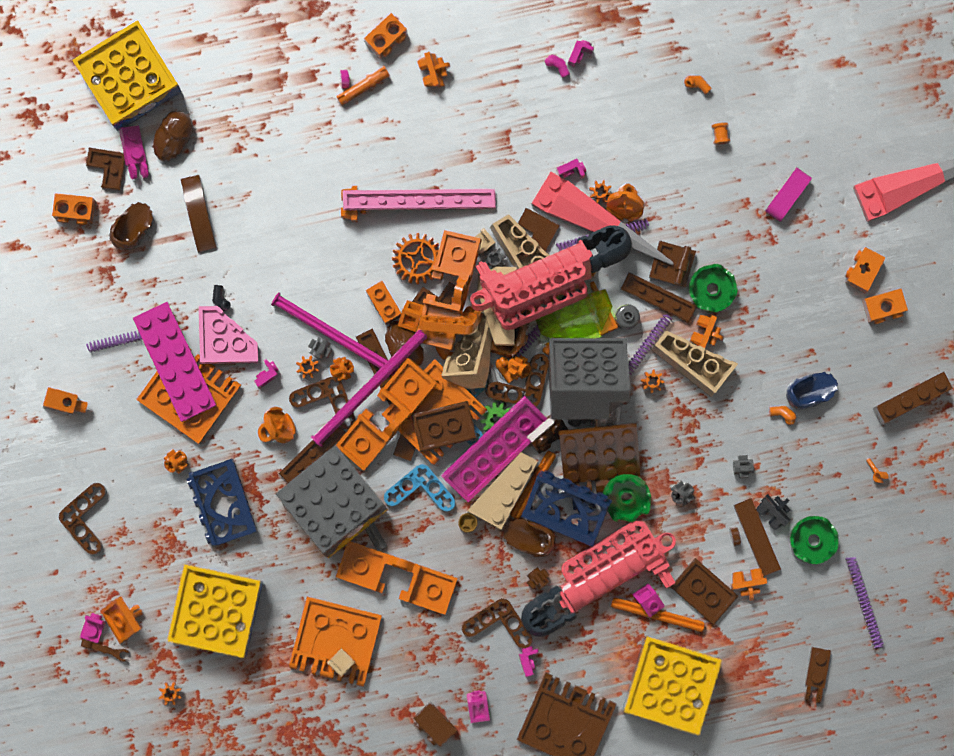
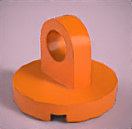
(625, 203)
(278, 425)

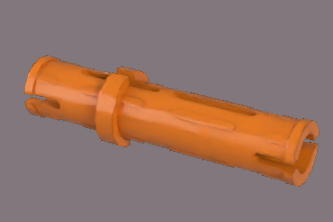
(363, 85)

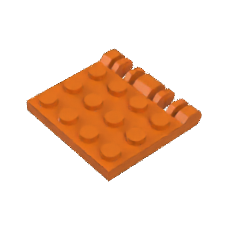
(442, 395)
(157, 400)
(327, 629)

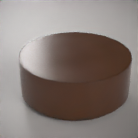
(735, 536)

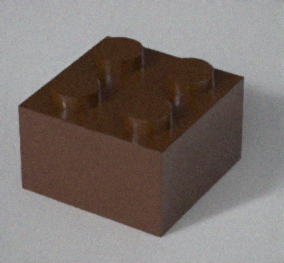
(434, 724)

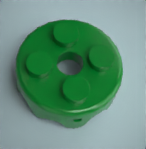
(716, 275)
(633, 507)
(823, 530)

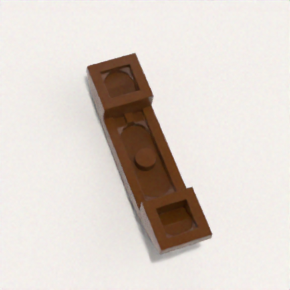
(198, 213)

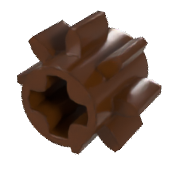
(538, 578)

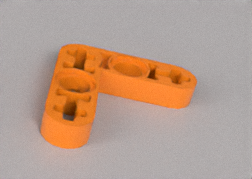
(464, 325)

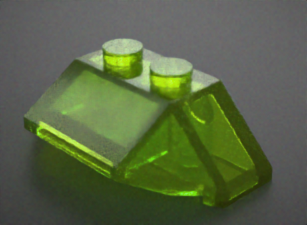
(577, 319)

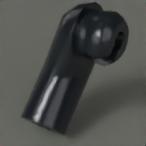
(218, 299)

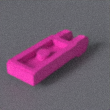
(133, 150)

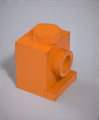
(410, 315)

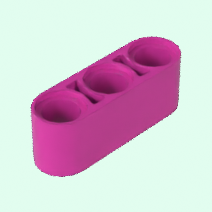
(788, 194)

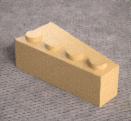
(516, 242)
(694, 362)
(503, 493)

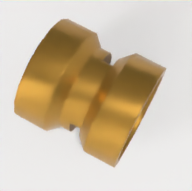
(467, 522)

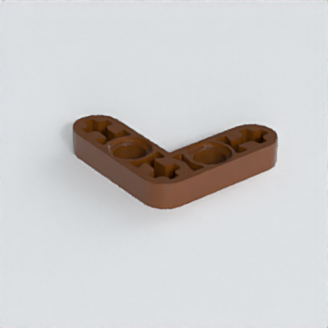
(528, 388)
(325, 392)
(77, 521)
(504, 617)

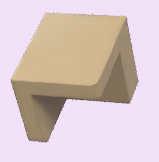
(487, 242)
(341, 662)

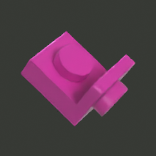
(576, 54)
(568, 169)
(264, 377)
(649, 600)
(93, 627)
(527, 664)
(478, 706)

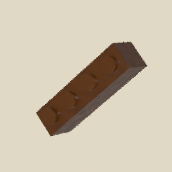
(912, 398)

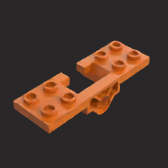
(457, 258)
(407, 391)
(427, 587)

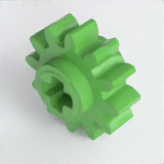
(500, 411)

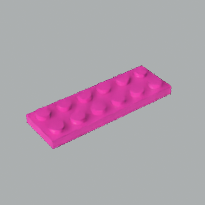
(174, 361)
(494, 449)

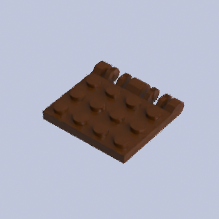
(599, 454)
(563, 724)

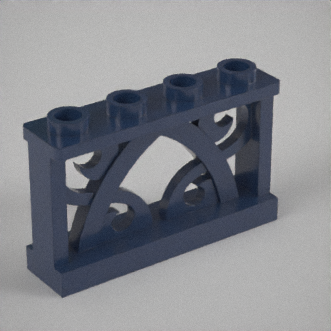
(229, 477)
(577, 493)

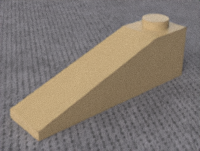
(500, 336)
(471, 358)

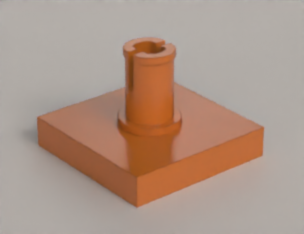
(121, 619)

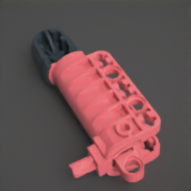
(549, 278)
(600, 576)

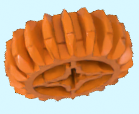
(408, 255)

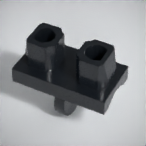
(780, 517)

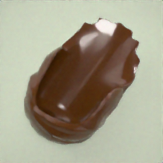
(172, 135)
(131, 226)
(396, 337)
(530, 537)

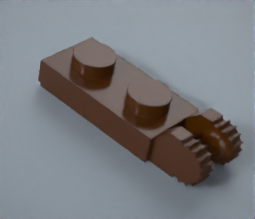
(817, 672)

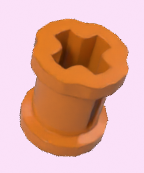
(720, 133)

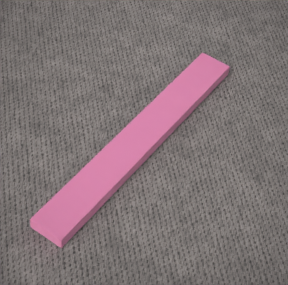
(418, 199)

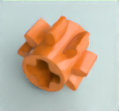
(595, 194)
(519, 367)
(341, 368)
(310, 372)
(652, 375)
(175, 461)
(165, 690)

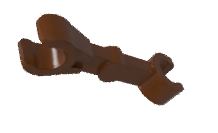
(104, 649)

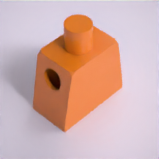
(55, 397)

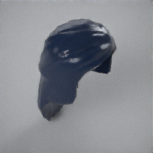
(811, 390)

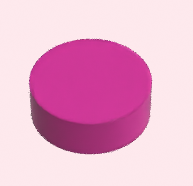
(344, 79)

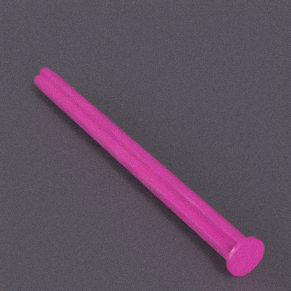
(329, 331)
(381, 375)

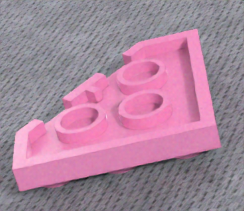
(223, 339)

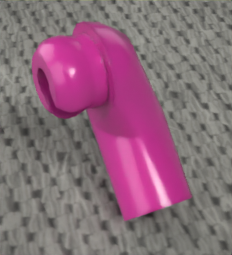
(553, 60)

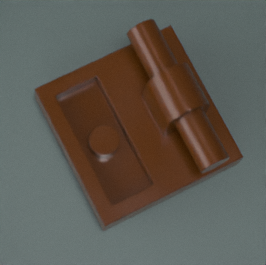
(682, 263)
(546, 434)

